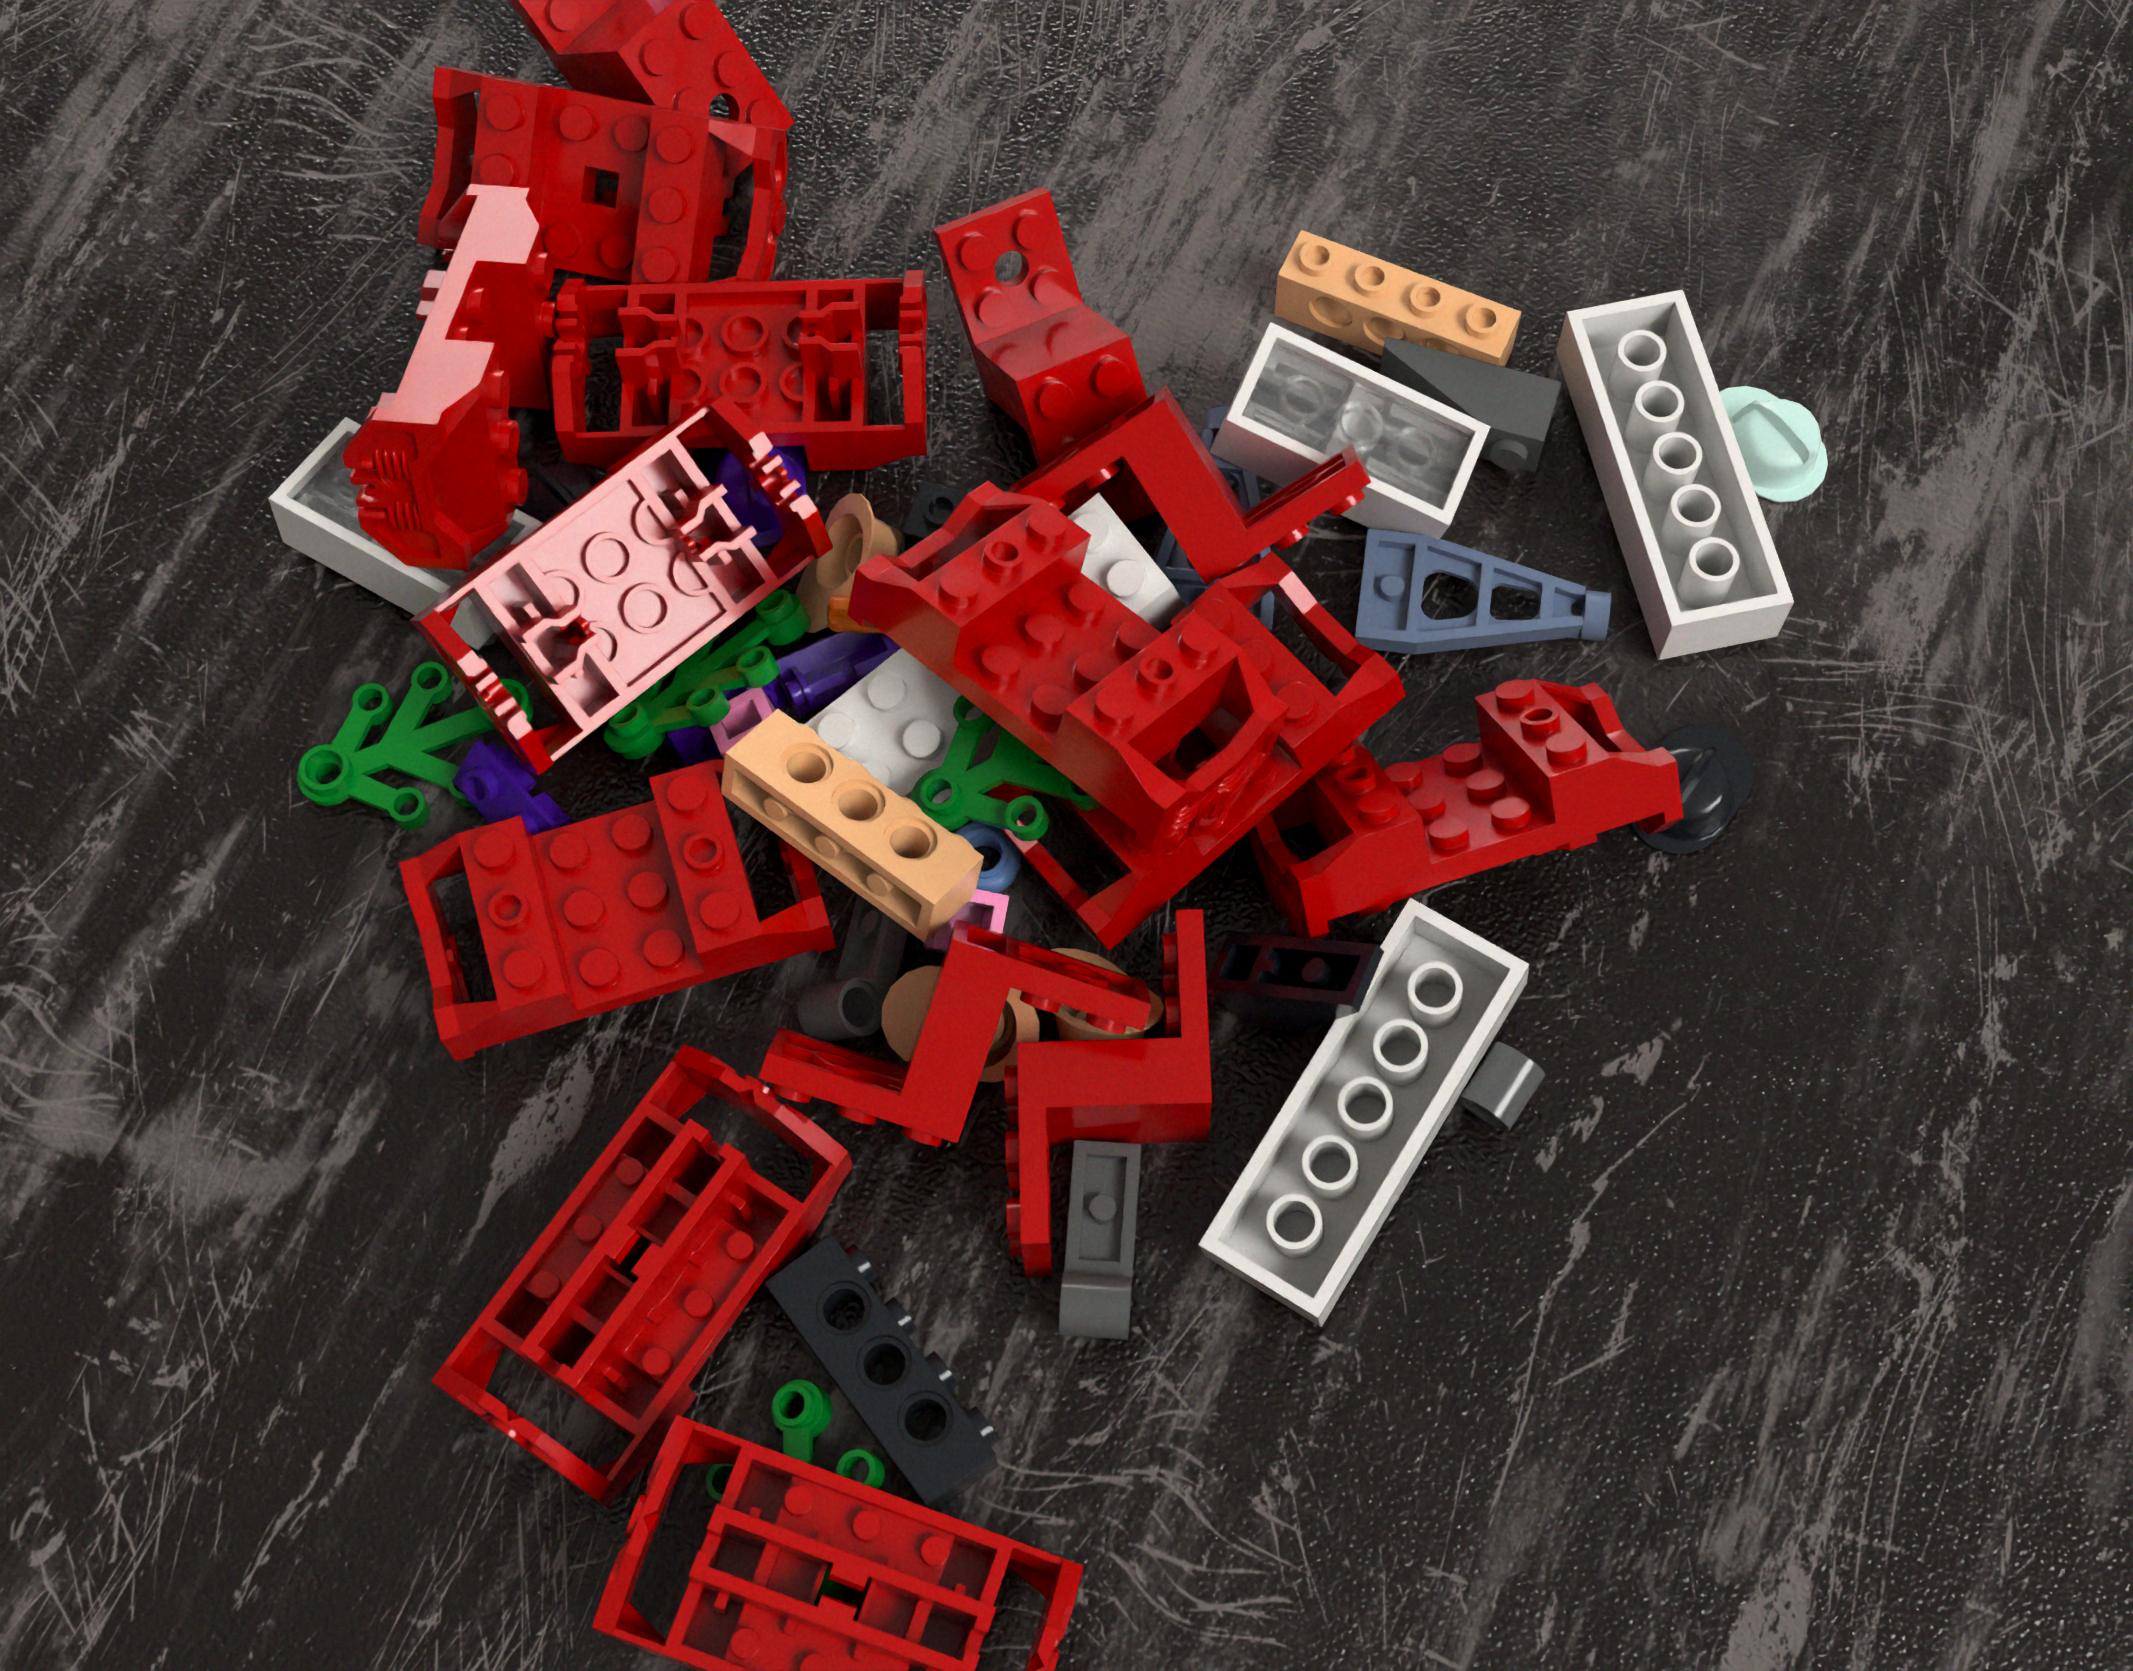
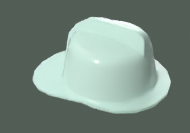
(1777, 443)

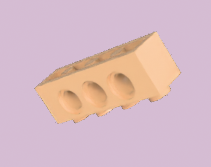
(1372, 299)
(851, 824)

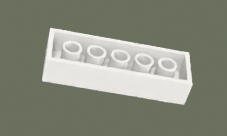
(1672, 475)
(902, 712)
(1365, 1113)

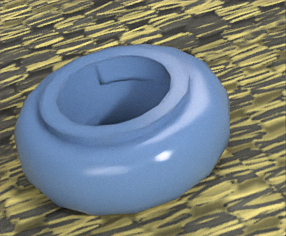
(1007, 869)

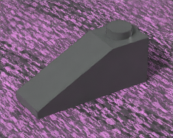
(1506, 399)

